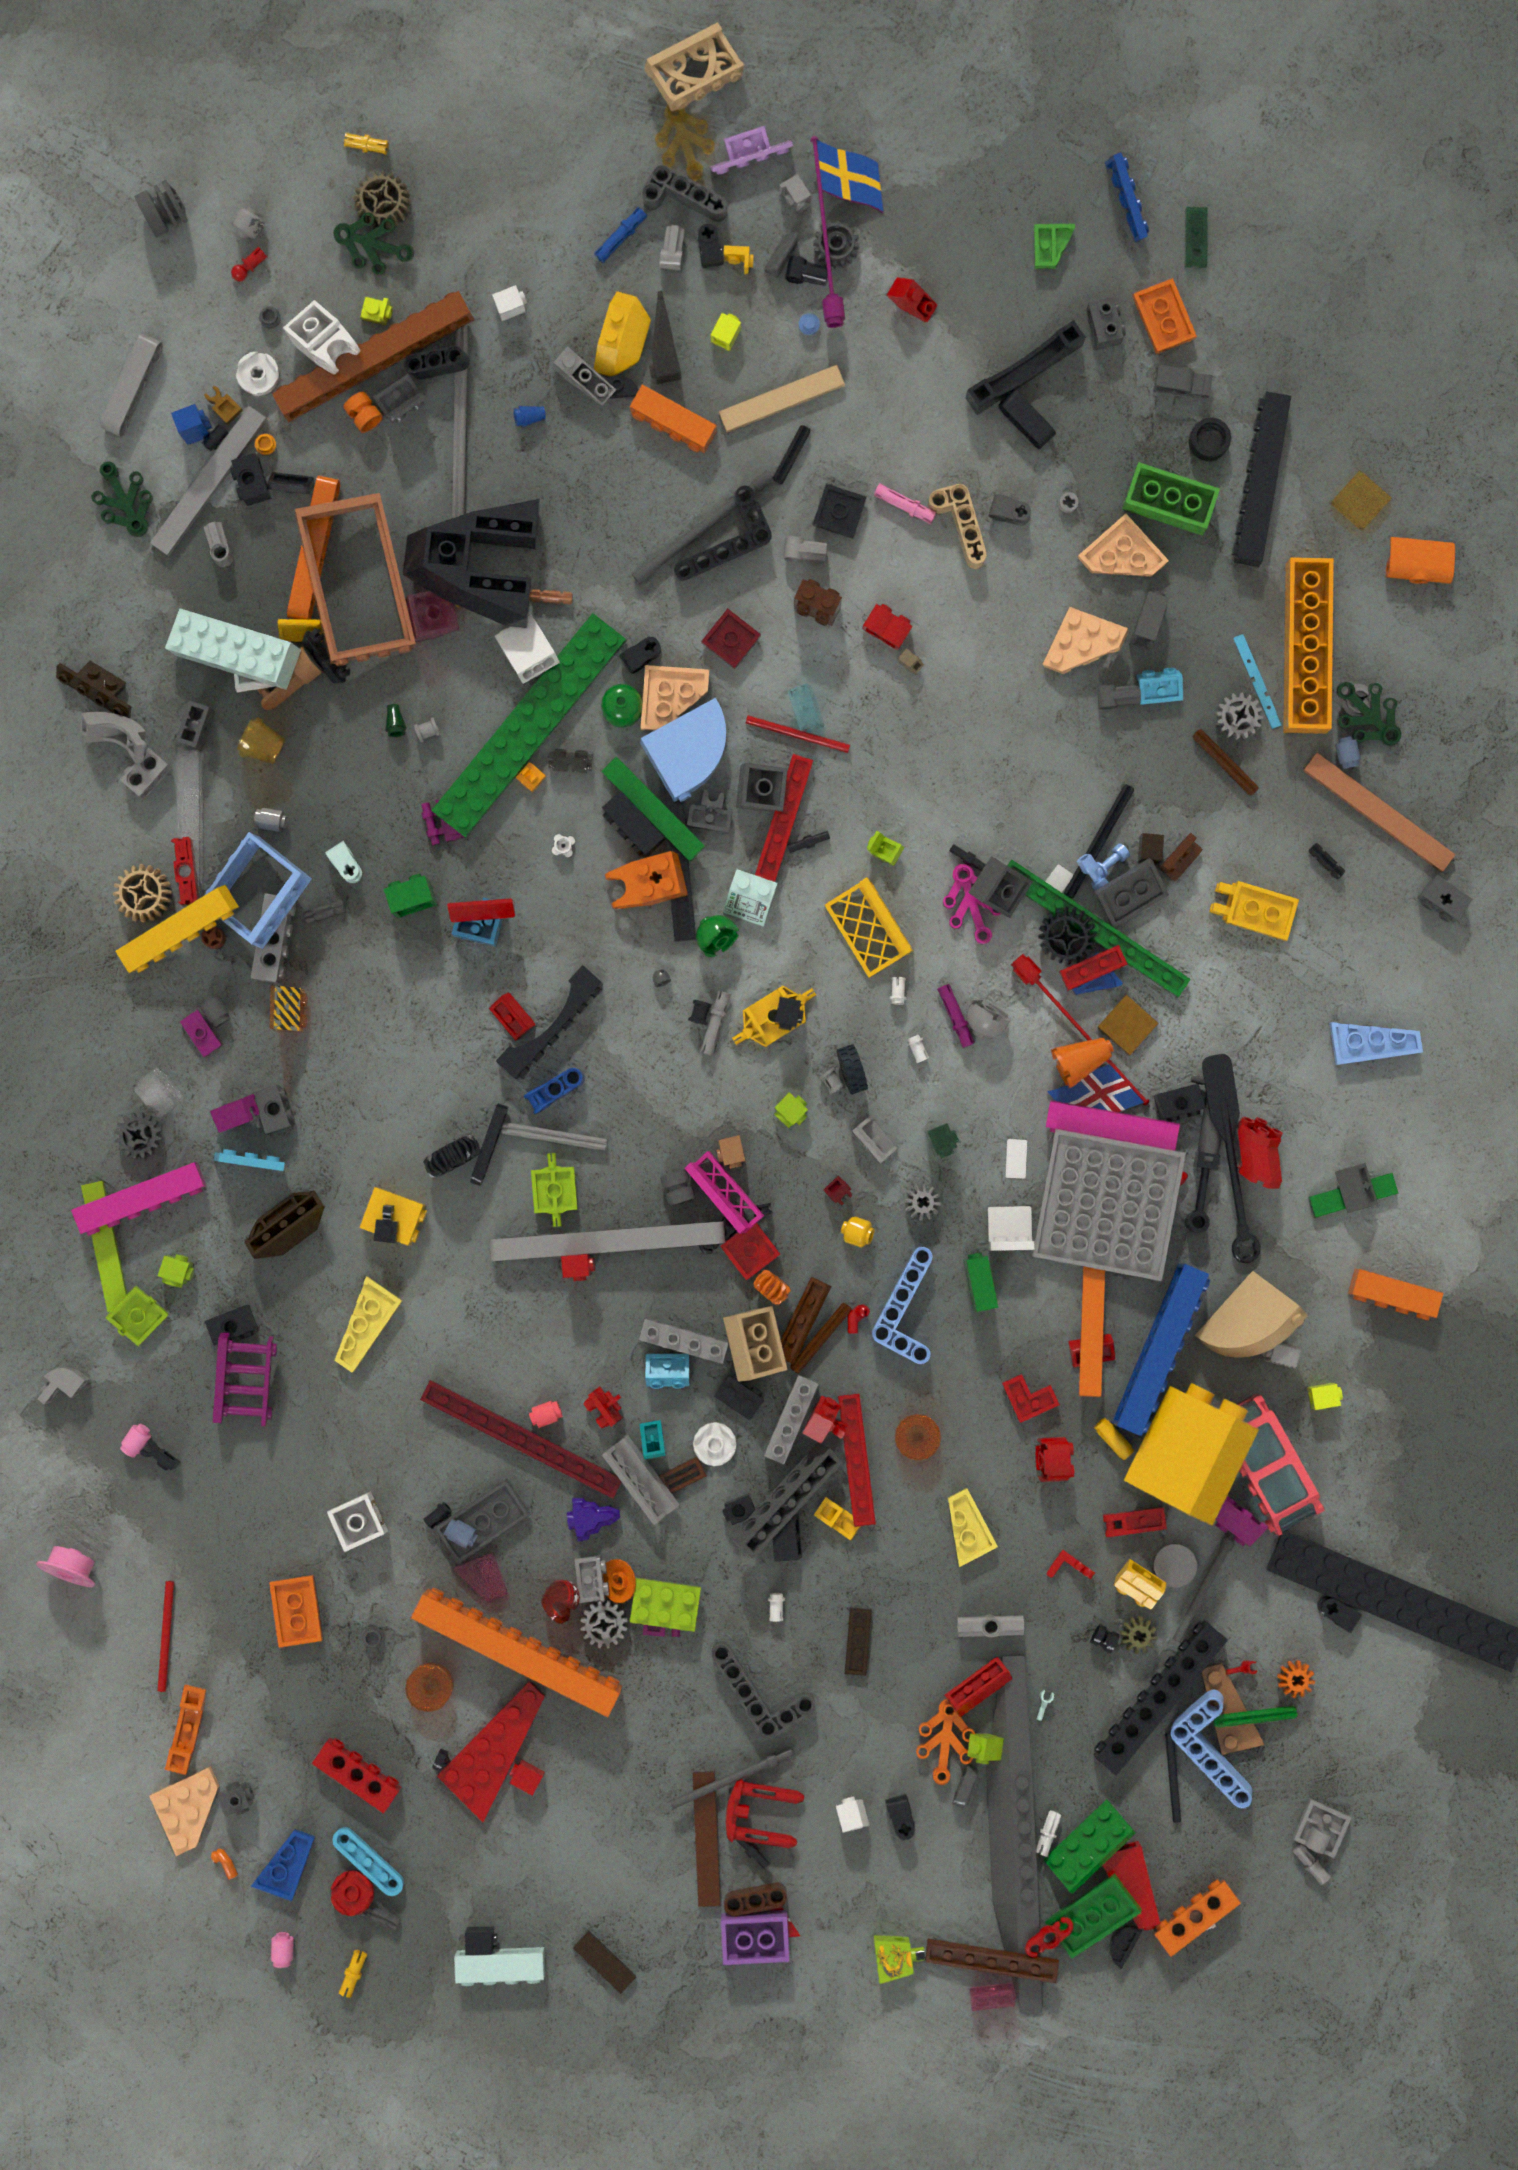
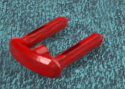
(736, 1810)

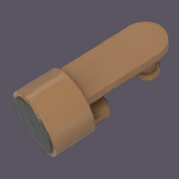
(304, 672)

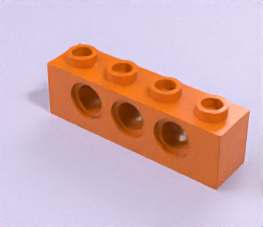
(1174, 1943)

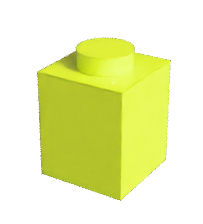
(726, 331)
(1324, 1396)

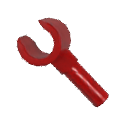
(1245, 1668)

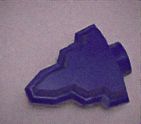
(589, 1518)

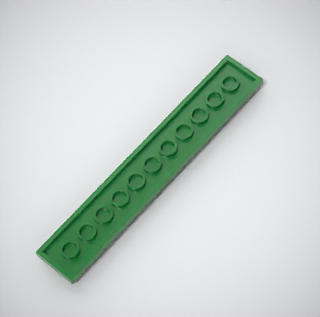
(528, 725)

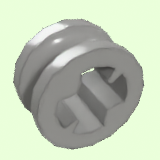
(1064, 508)

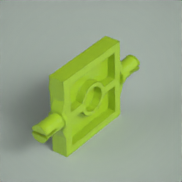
(554, 1190)

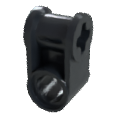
(710, 249)
(637, 656)
(1340, 1614)
(900, 1813)

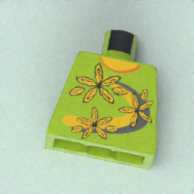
(895, 1957)

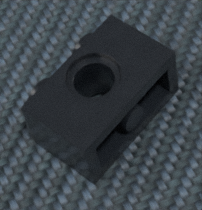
(244, 468)
(1166, 1102)
(241, 1316)

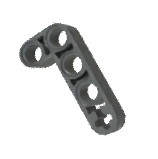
(686, 197)

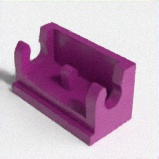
(234, 1113)

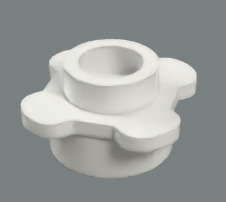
(567, 850)

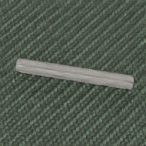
(554, 1136)

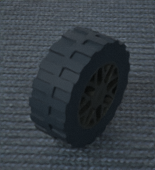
(852, 1069)

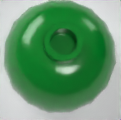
(621, 705)
(716, 934)

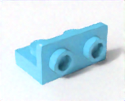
(1160, 686)
(667, 1370)

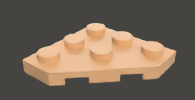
(1123, 551)
(1083, 640)
(670, 693)
(185, 1808)

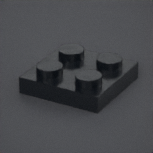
(839, 511)

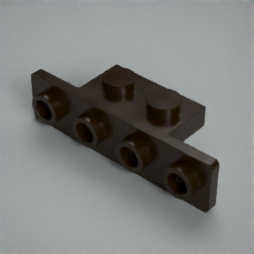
(96, 685)

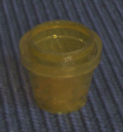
(260, 742)

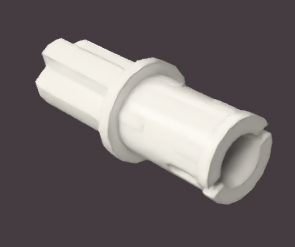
(1048, 1833)

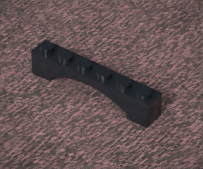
(998, 386)
(518, 1059)

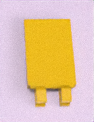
(1256, 909)

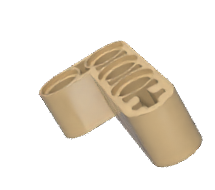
(962, 526)

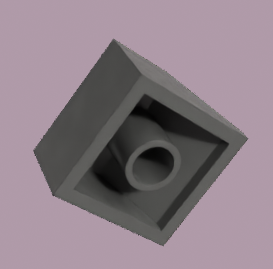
(761, 787)
(1000, 887)

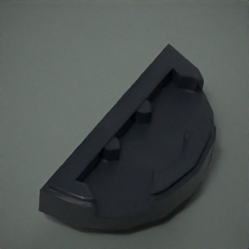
(624, 386)
(1123, 1943)

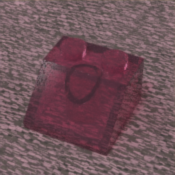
(430, 616)

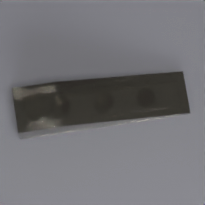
(664, 357)

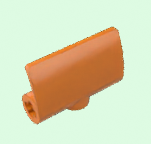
(1421, 560)

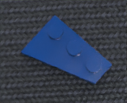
(286, 1867)

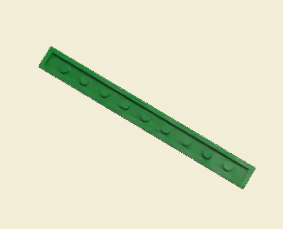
(1107, 936)

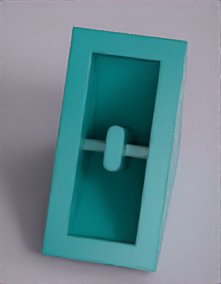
(652, 1439)

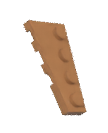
(1233, 1737)

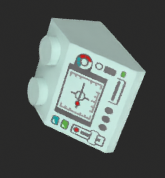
(750, 897)

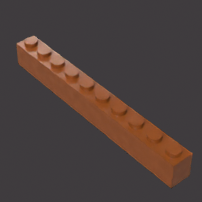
(375, 356)

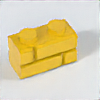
(1139, 1584)

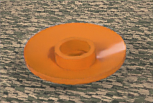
(620, 1580)

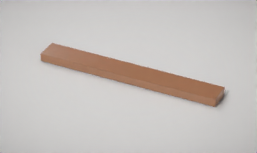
(1379, 812)

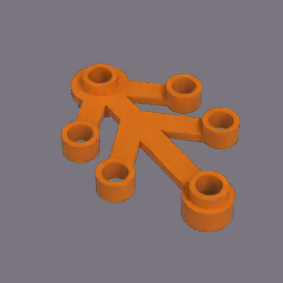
(946, 1738)

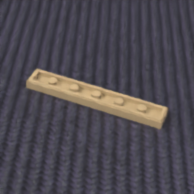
(781, 398)

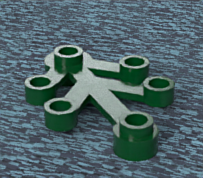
(370, 242)
(125, 502)
(1371, 716)

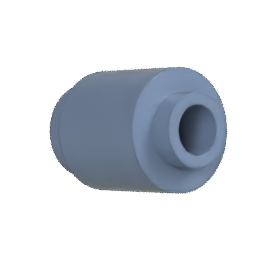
(1348, 752)
(460, 1533)

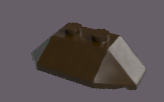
(285, 1225)

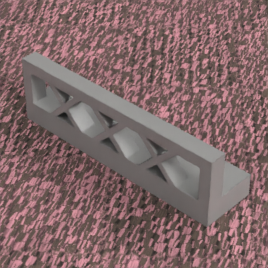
(642, 1478)

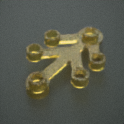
(684, 137)

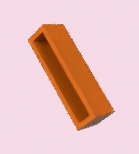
(673, 419)
(1395, 1293)

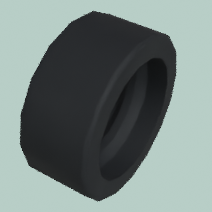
(1214, 423)

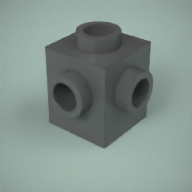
(236, 1798)

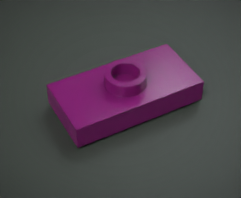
(201, 1033)

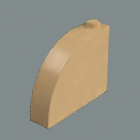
(1251, 1320)

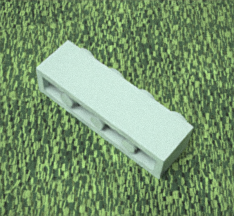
(503, 1965)

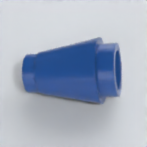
(528, 415)

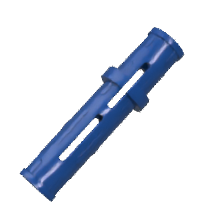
(624, 230)

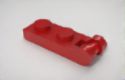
(1135, 1521)

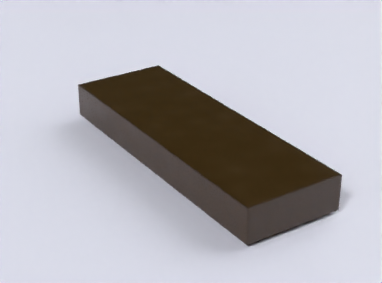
(858, 1641)
(604, 1962)

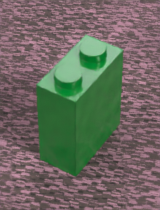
(980, 1282)

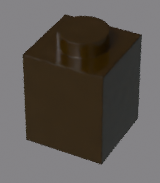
(1151, 847)

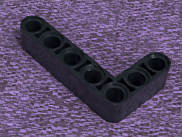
(730, 545)

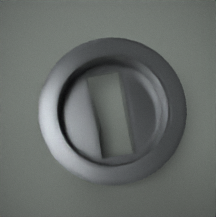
(661, 978)

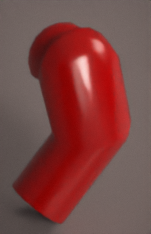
(855, 1316)

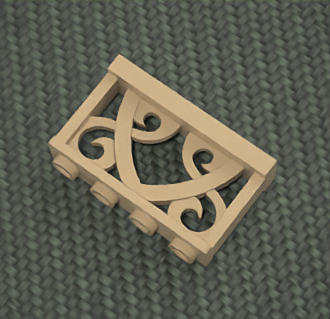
(703, 40)

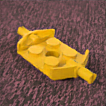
(756, 1020)

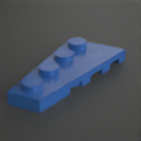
(1126, 195)

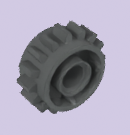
(837, 233)

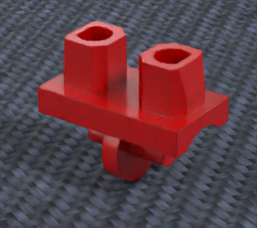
(606, 1405)

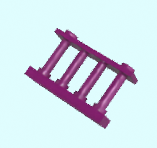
(226, 1367)

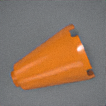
(1081, 1059)

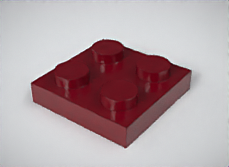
(731, 638)

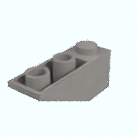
(583, 377)

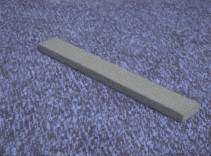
(208, 481)

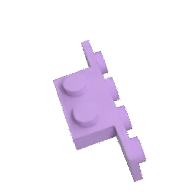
(748, 146)

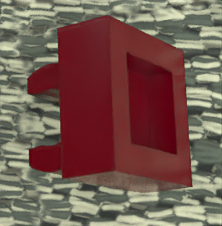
(837, 1190)

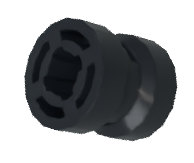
(1105, 1638)

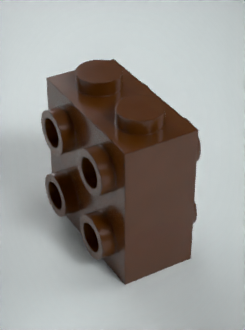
(817, 602)

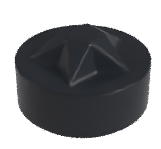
(441, 1760)

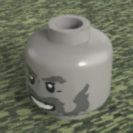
(248, 223)

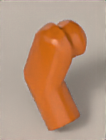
(226, 1862)

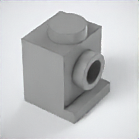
(795, 193)

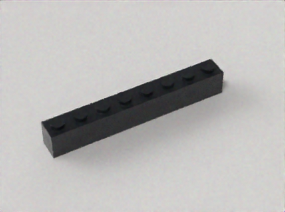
(1262, 479)

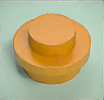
(265, 444)

